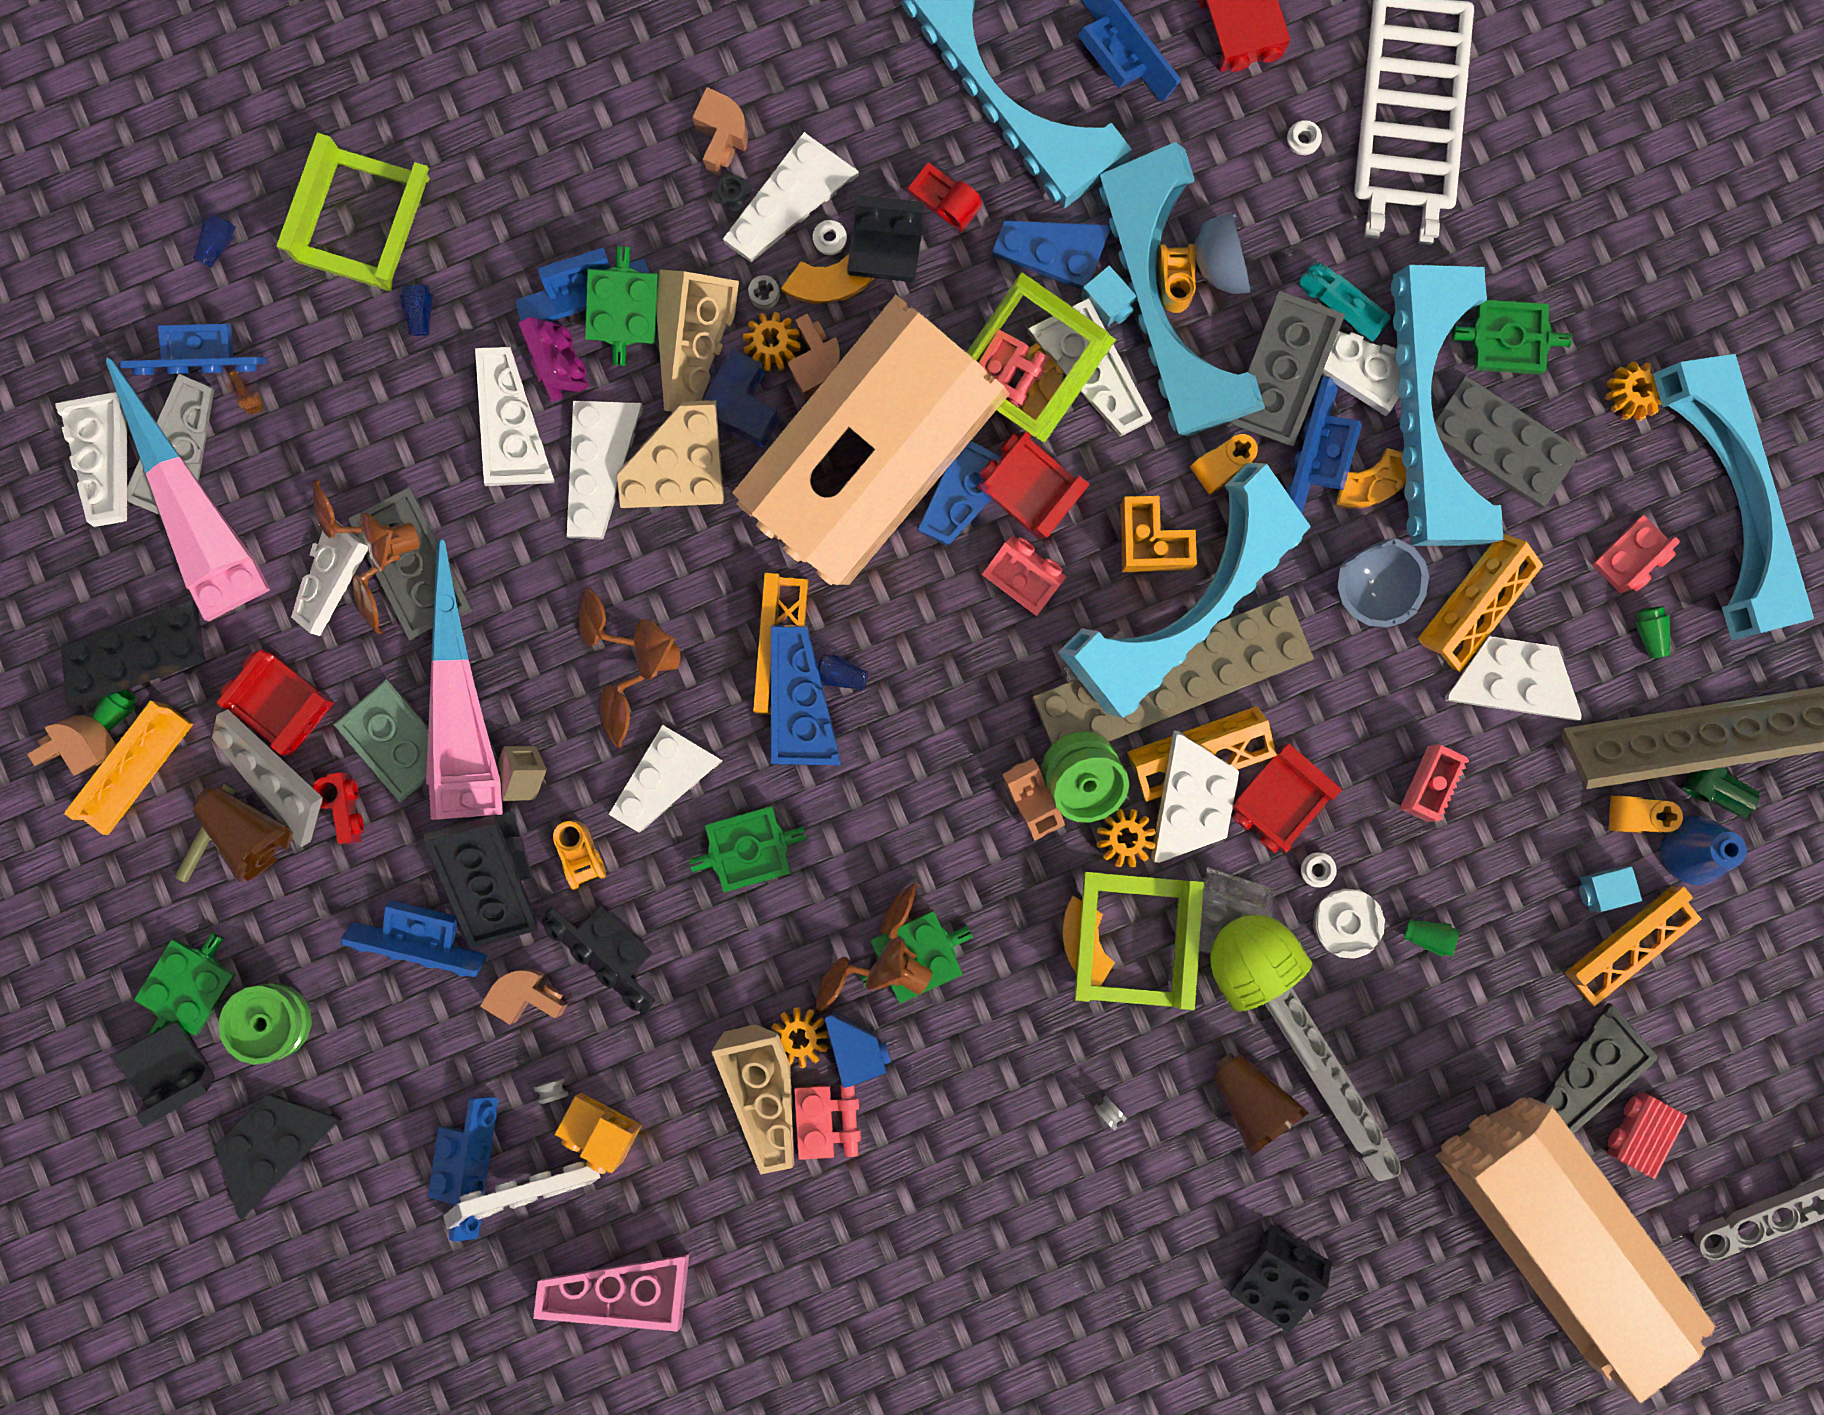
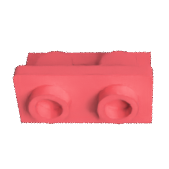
(1635, 555)
(1025, 574)

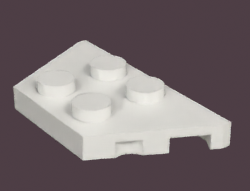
(1517, 679)
(1194, 800)

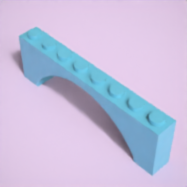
(1060, 154)
(1140, 204)
(1717, 404)
(1440, 501)
(1260, 531)

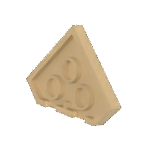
(676, 462)

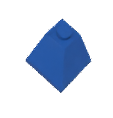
(856, 1050)

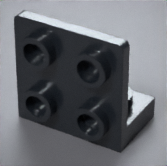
(886, 238)
(164, 1071)
(1283, 1280)

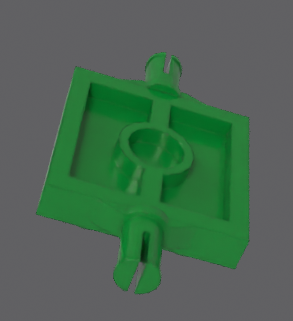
(620, 306)
(1511, 337)
(747, 849)
(932, 949)
(186, 985)

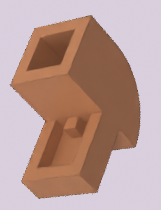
(724, 121)
(817, 364)
(78, 740)
(1033, 799)
(516, 989)

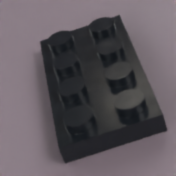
(132, 654)
(481, 881)

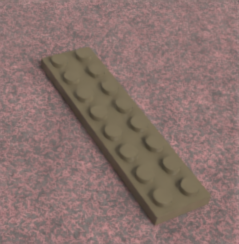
(1230, 658)
(1698, 738)

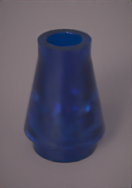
(213, 239)
(417, 308)
(840, 673)

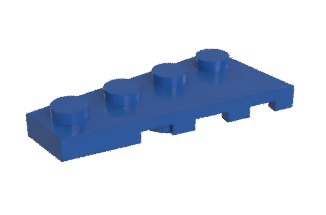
(799, 709)

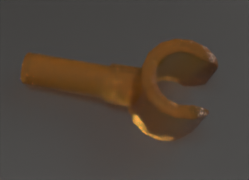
(250, 402)

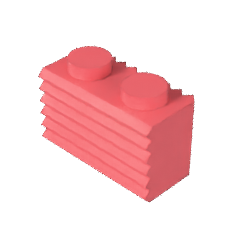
(1434, 783)
(1645, 1134)

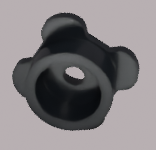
(731, 182)

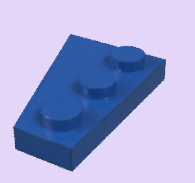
(1053, 249)
(956, 495)

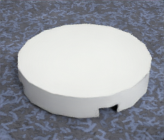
(1348, 923)

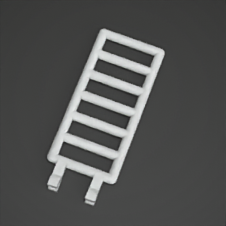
(1456, 104)

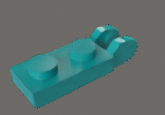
(1343, 297)

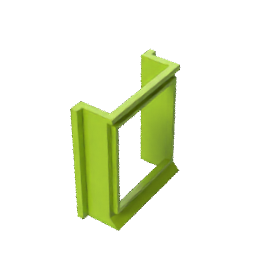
(310, 200)
(1078, 376)
(1186, 939)

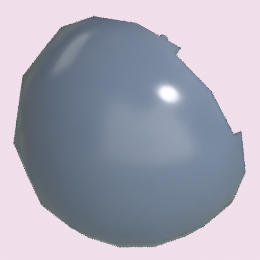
(1221, 256)
(1384, 583)

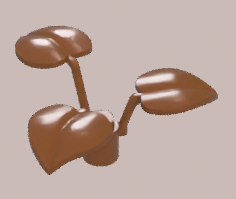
(380, 541)
(654, 653)
(890, 967)

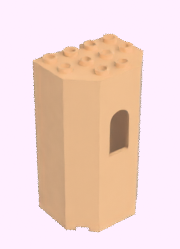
(906, 397)
(1578, 1246)

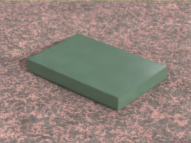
(389, 739)

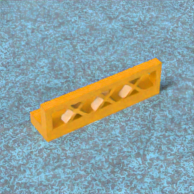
(1478, 596)
(769, 616)
(1214, 737)
(129, 767)
(1628, 938)

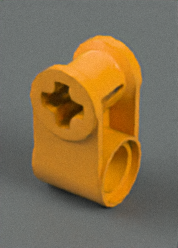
(1176, 270)
(1220, 464)
(1639, 815)
(578, 856)

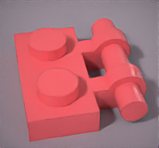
(1005, 357)
(815, 1123)

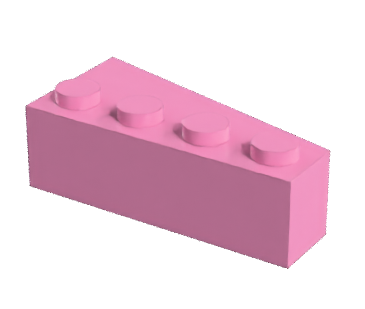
(623, 1295)

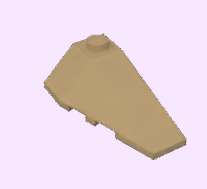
(690, 324)
(760, 1092)

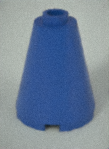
(1701, 850)

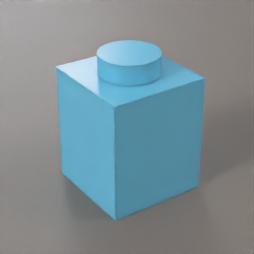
(1109, 296)
(1609, 889)

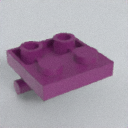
(553, 357)

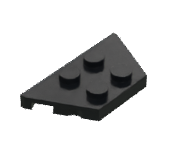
(268, 1147)

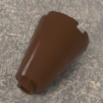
(240, 832)
(1255, 1102)

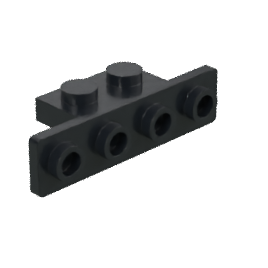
(607, 950)

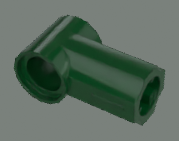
(1723, 790)

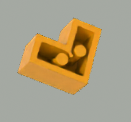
(1146, 546)
(599, 1131)

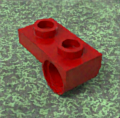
(950, 200)
(347, 821)

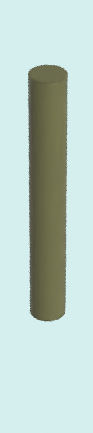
(197, 848)

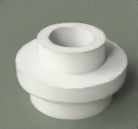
(1306, 128)
(829, 247)
(1328, 865)

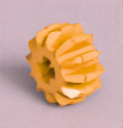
(785, 336)
(1634, 403)
(1120, 848)
(811, 1034)

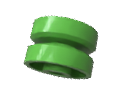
(1085, 777)
(244, 1027)

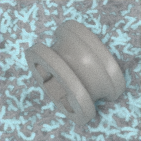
(773, 295)
(551, 1091)
(1110, 1112)

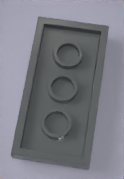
(1290, 365)
(1504, 442)
(411, 580)

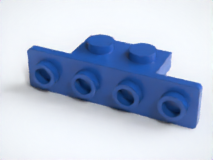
(1126, 49)
(566, 286)
(195, 347)
(1326, 447)
(417, 937)
(463, 1161)

